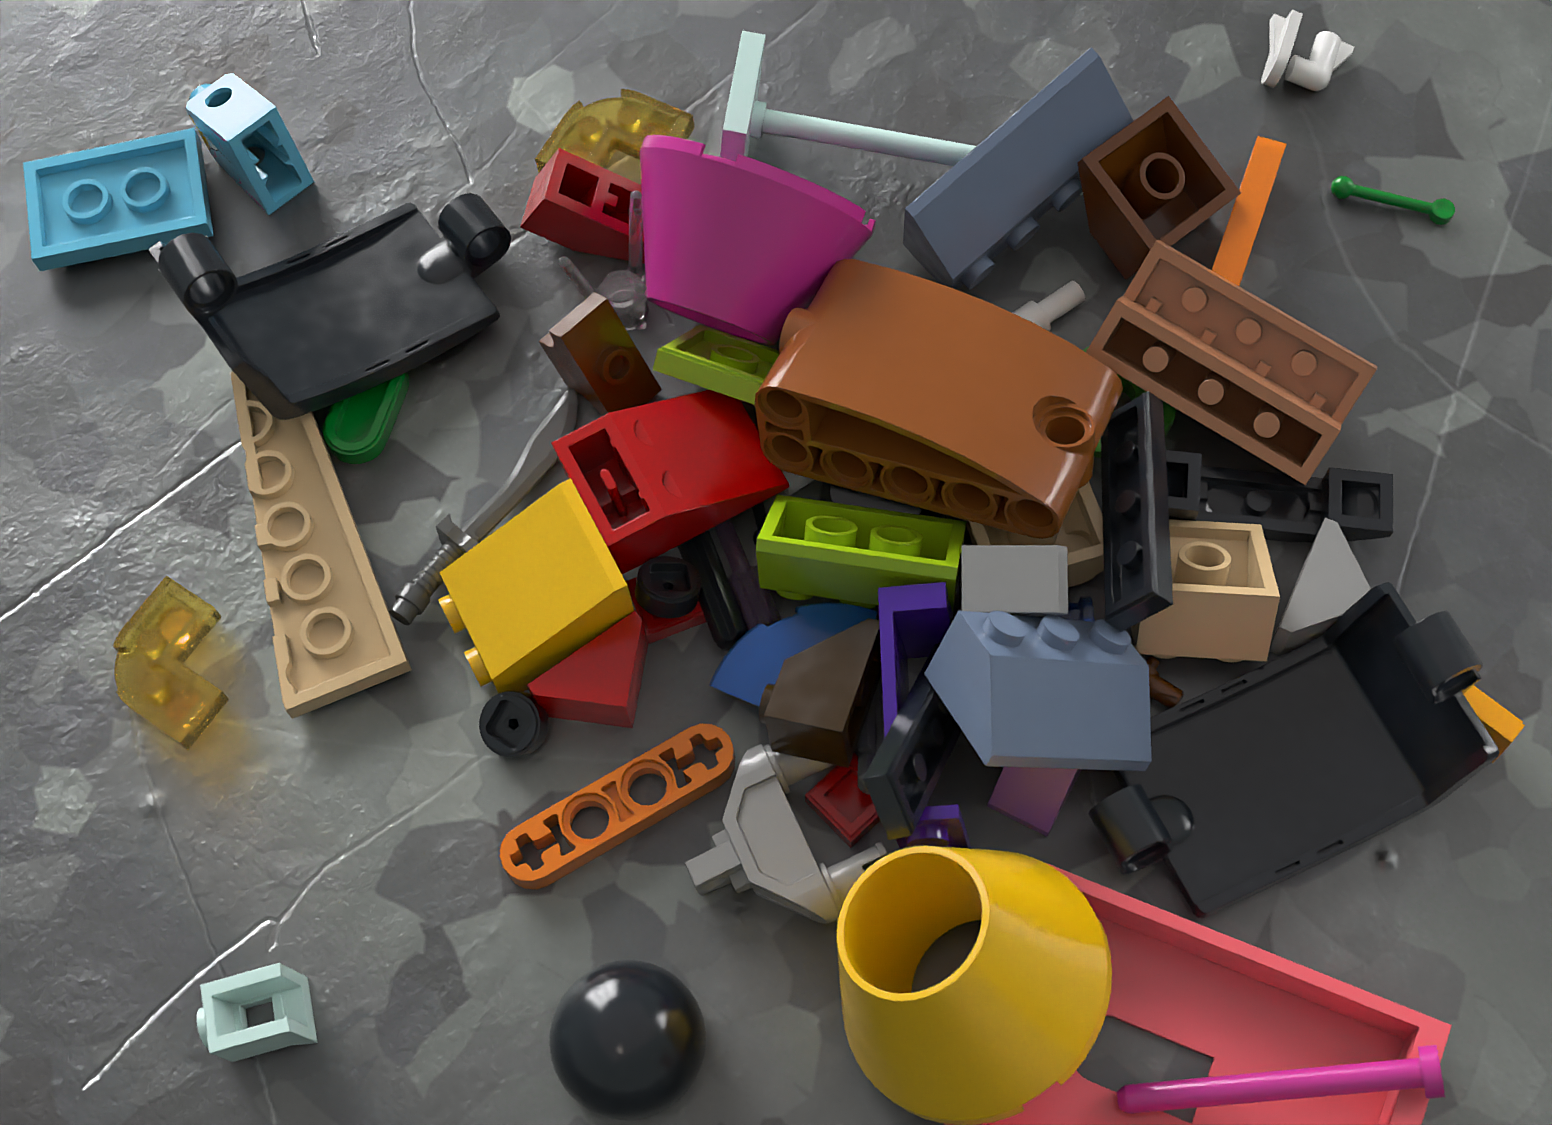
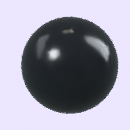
(627, 1040)

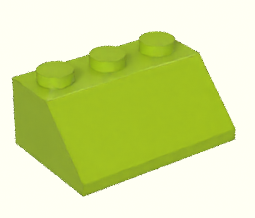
(854, 550)

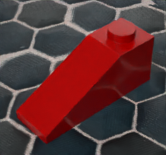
(581, 207)

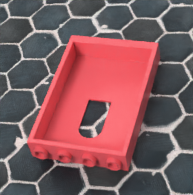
(1243, 1013)

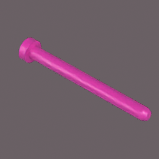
(1287, 1084)

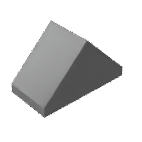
(1014, 579)
(1323, 591)

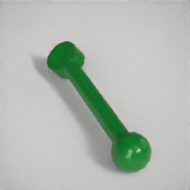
(1439, 211)

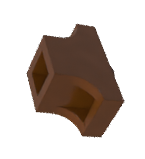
(600, 357)

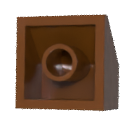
(1151, 186)

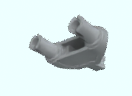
(766, 845)

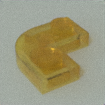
(614, 125)
(151, 662)

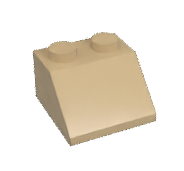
(1220, 595)

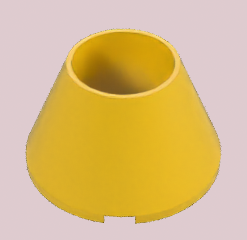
(1007, 1017)

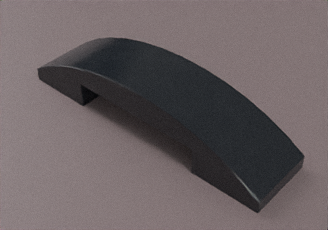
(1278, 502)

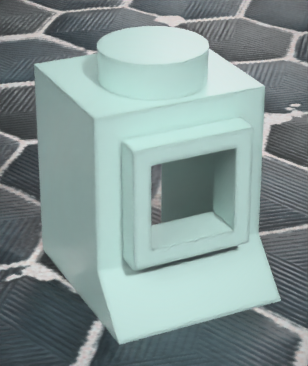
(224, 1021)

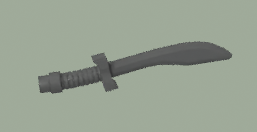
(531, 468)

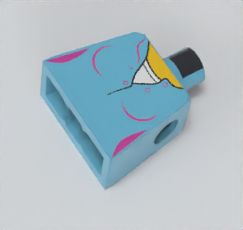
(237, 117)

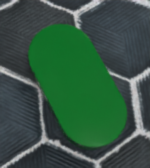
(363, 423)

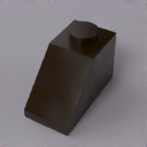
(824, 696)

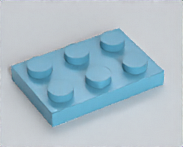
(116, 199)

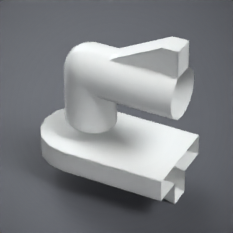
(1312, 74)

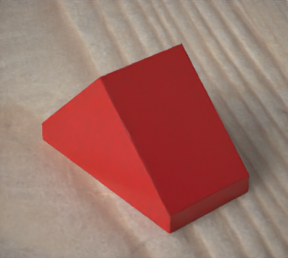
(599, 679)

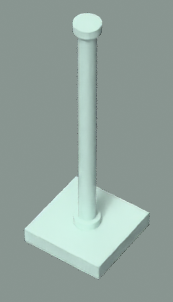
(749, 118)

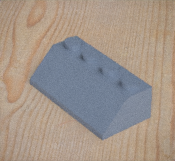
(1014, 176)

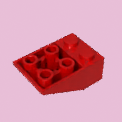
(667, 472)

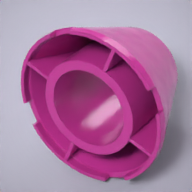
(738, 237)

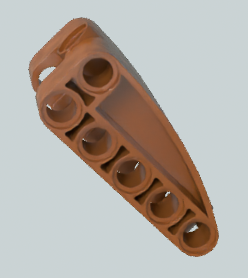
(934, 401)

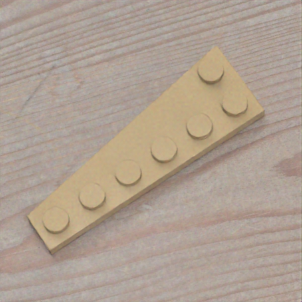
(319, 581)

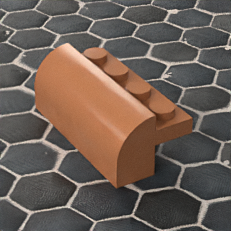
(1231, 361)

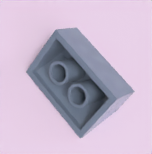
(1045, 691)

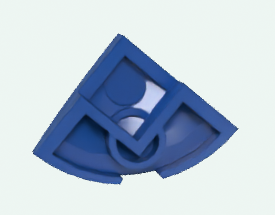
(762, 650)

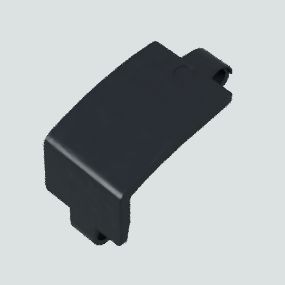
(345, 308)
(1302, 756)

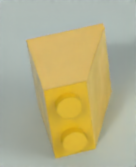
(534, 591)

